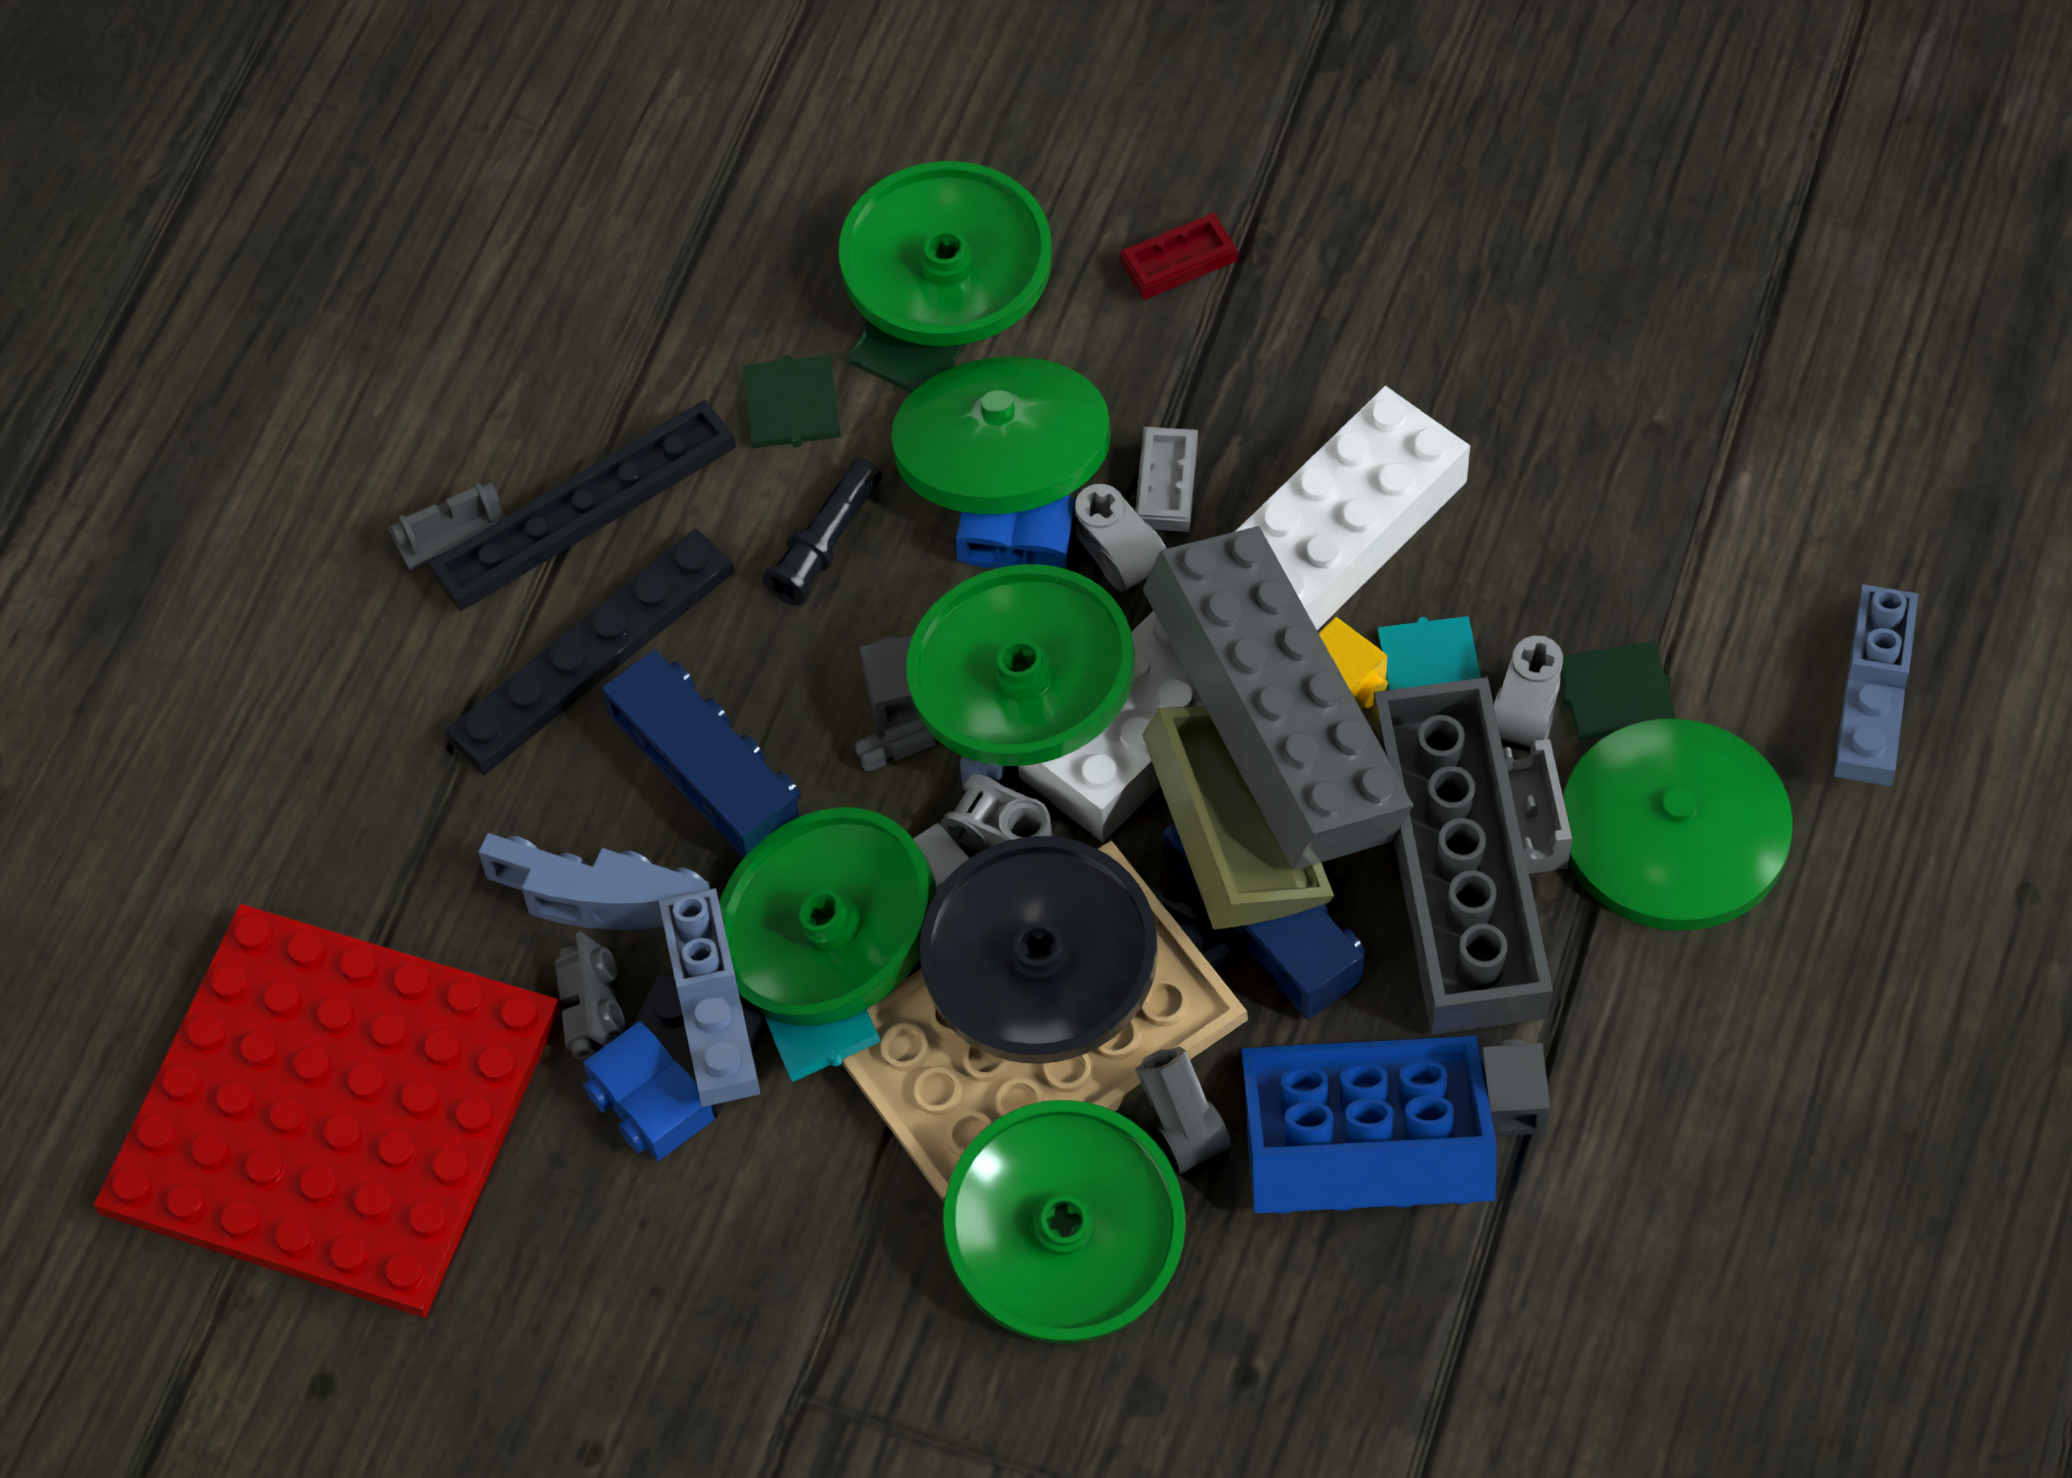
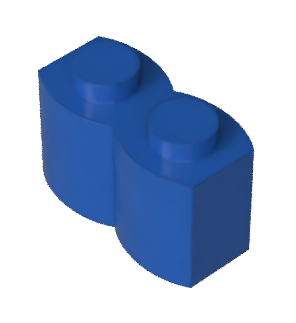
(1018, 538)
(646, 1092)

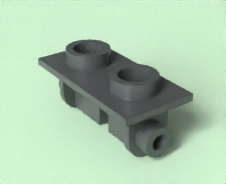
(442, 527)
(588, 975)

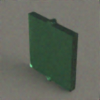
(901, 361)
(791, 401)
(1615, 688)

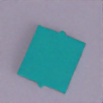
(1429, 652)
(818, 1046)

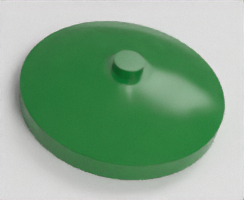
(945, 253)
(1001, 435)
(1021, 665)
(1677, 824)
(826, 915)
(1063, 1221)

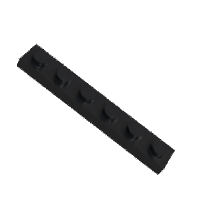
(582, 505)
(589, 651)

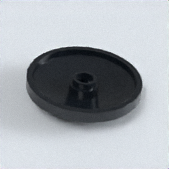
(1039, 949)

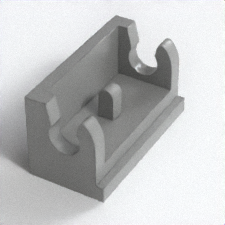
(1540, 808)

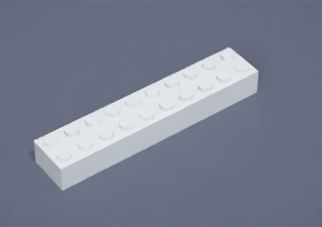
(1330, 536)

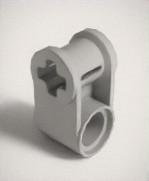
(1116, 536)
(1527, 698)
(994, 815)

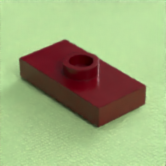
(1178, 256)

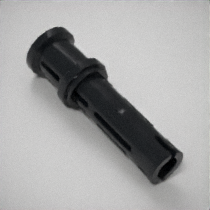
(812, 547)

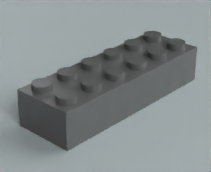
(1276, 697)
(1463, 859)

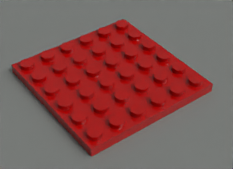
(330, 1109)

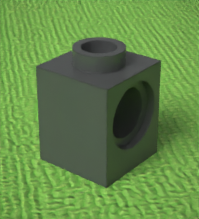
(887, 681)
(1516, 1087)

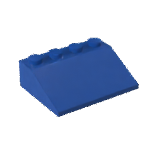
(1368, 1125)

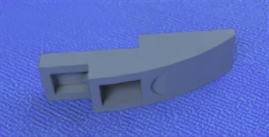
(1876, 685)
(612, 895)
(709, 998)

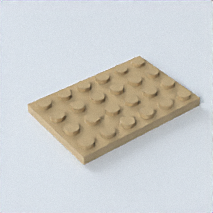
(944, 1091)

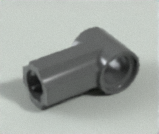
(1188, 1124)

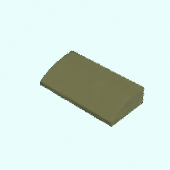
(1222, 828)

